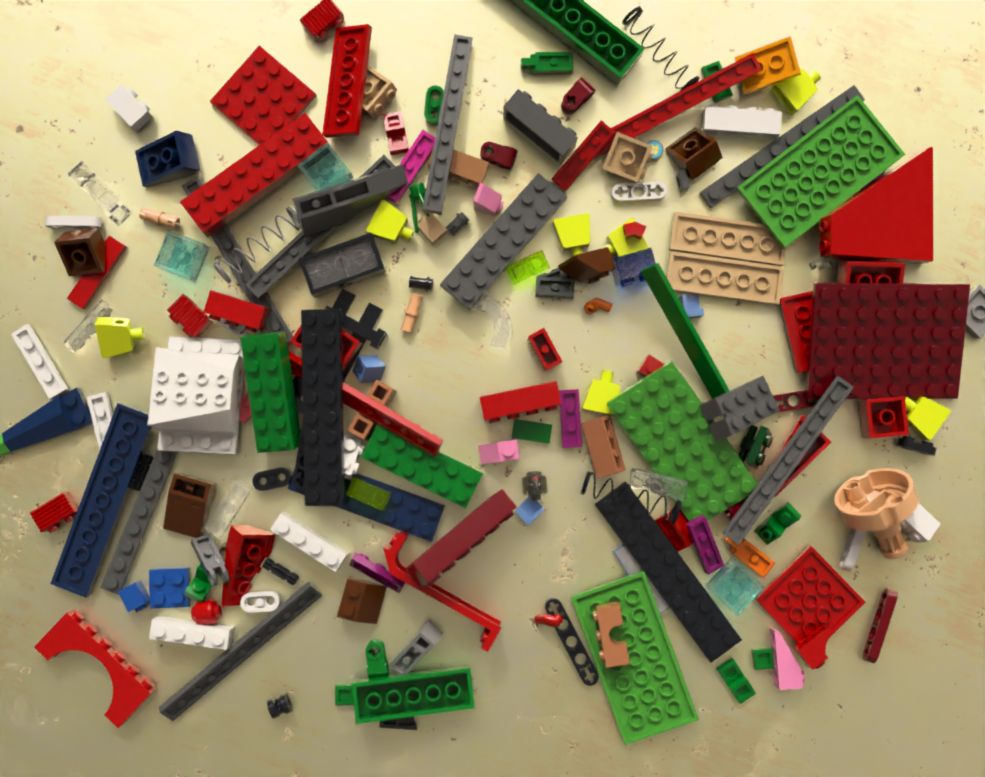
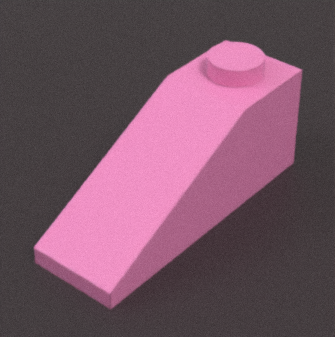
(786, 668)

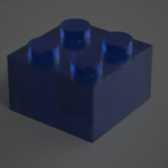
(630, 265)

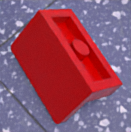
(676, 533)

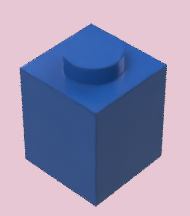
(134, 597)

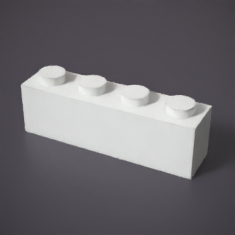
(741, 122)
(309, 541)
(191, 633)

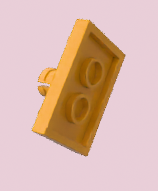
(777, 65)

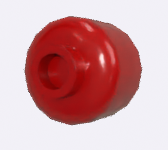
(206, 612)

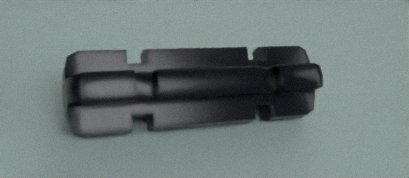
(141, 472)
(280, 571)

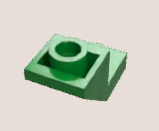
(777, 522)
(200, 585)

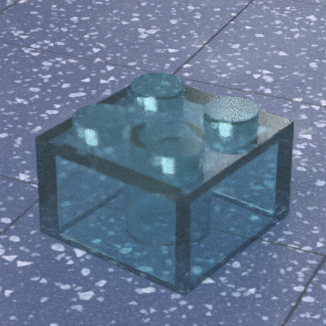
(325, 168)
(181, 256)
(734, 586)

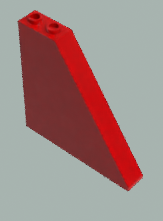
(886, 218)

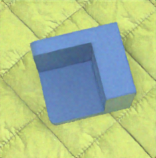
(692, 306)
(369, 368)
(529, 510)

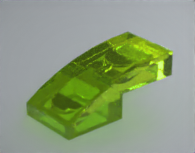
(527, 267)
(368, 493)

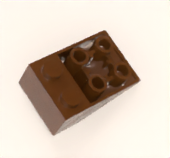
(188, 504)

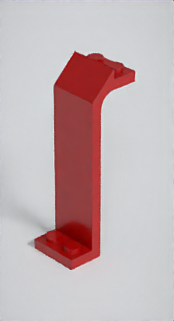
(396, 569)

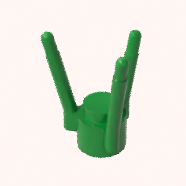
(418, 194)

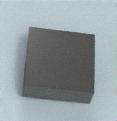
(682, 180)

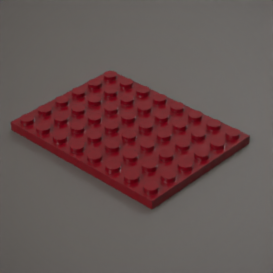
(888, 339)

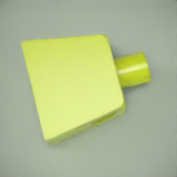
(797, 90)
(389, 224)
(573, 232)
(621, 246)
(116, 335)
(600, 393)
(925, 417)

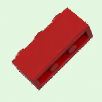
(236, 311)

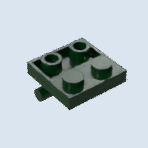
(756, 447)

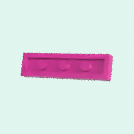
(414, 161)

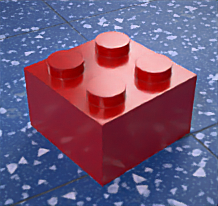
(883, 417)

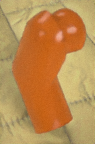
(596, 304)

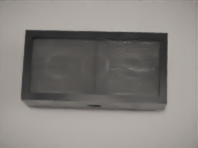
(342, 265)

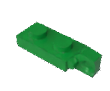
(549, 62)

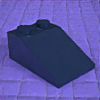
(167, 159)

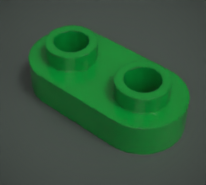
(433, 105)

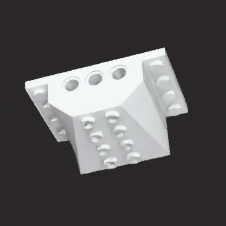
(197, 395)

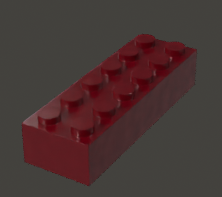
(465, 535)

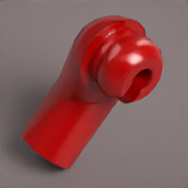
(549, 620)

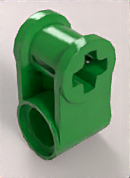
(376, 662)

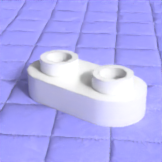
(261, 601)

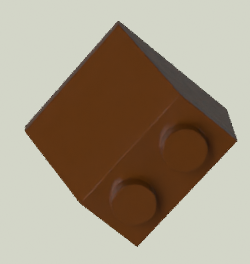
(694, 152)
(82, 251)
(589, 265)
(361, 601)

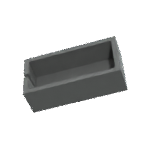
(540, 126)
(740, 408)

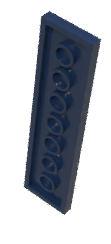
(403, 512)

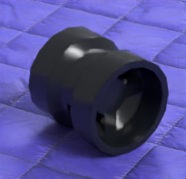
(280, 705)

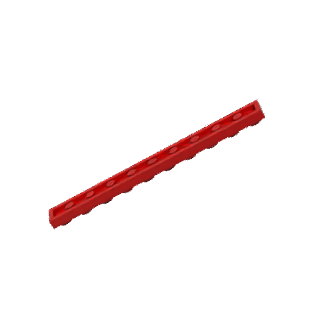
(686, 99)
(381, 414)

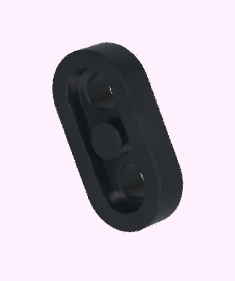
(923, 447)
(272, 478)

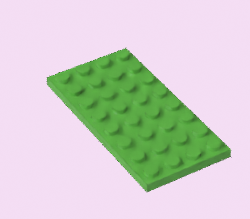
(820, 171)
(675, 440)
(651, 690)

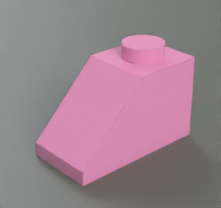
(488, 200)
(498, 452)

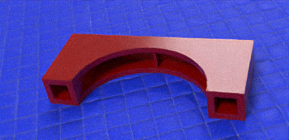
(129, 686)

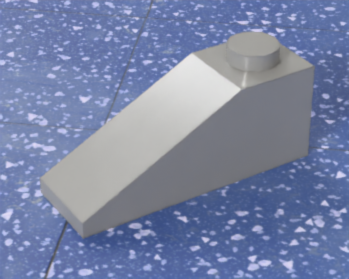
(416, 648)

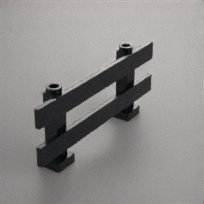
(361, 331)

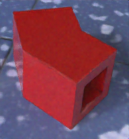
(634, 230)

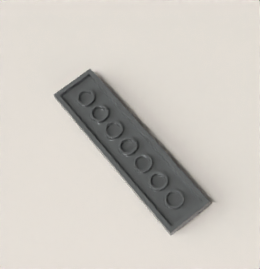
(503, 241)

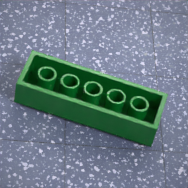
(271, 391)
(437, 474)
(412, 694)

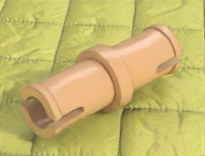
(159, 218)
(411, 312)

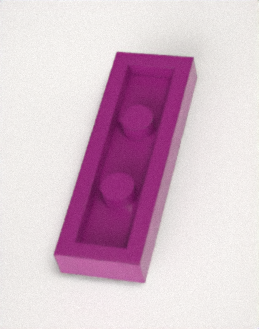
(570, 418)
(705, 544)
(376, 571)

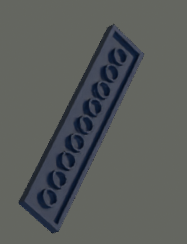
(102, 500)

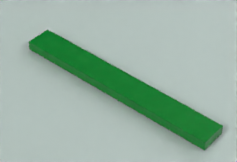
(684, 330)

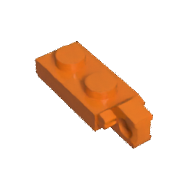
(751, 556)

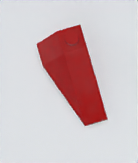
(243, 557)

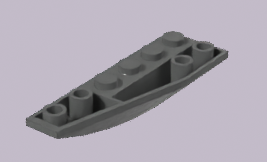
(345, 200)

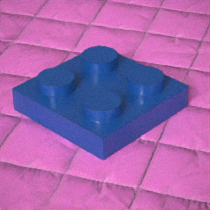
(168, 587)

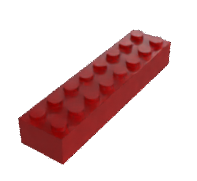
(253, 175)

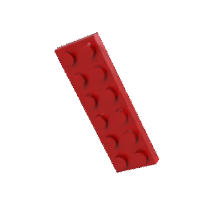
(347, 81)

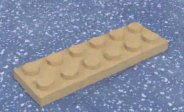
(725, 239)
(725, 278)

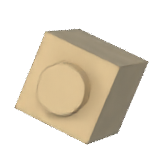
(431, 228)

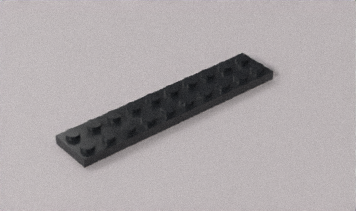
(323, 407)
(669, 573)

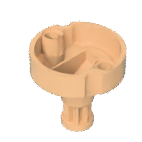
(879, 505)

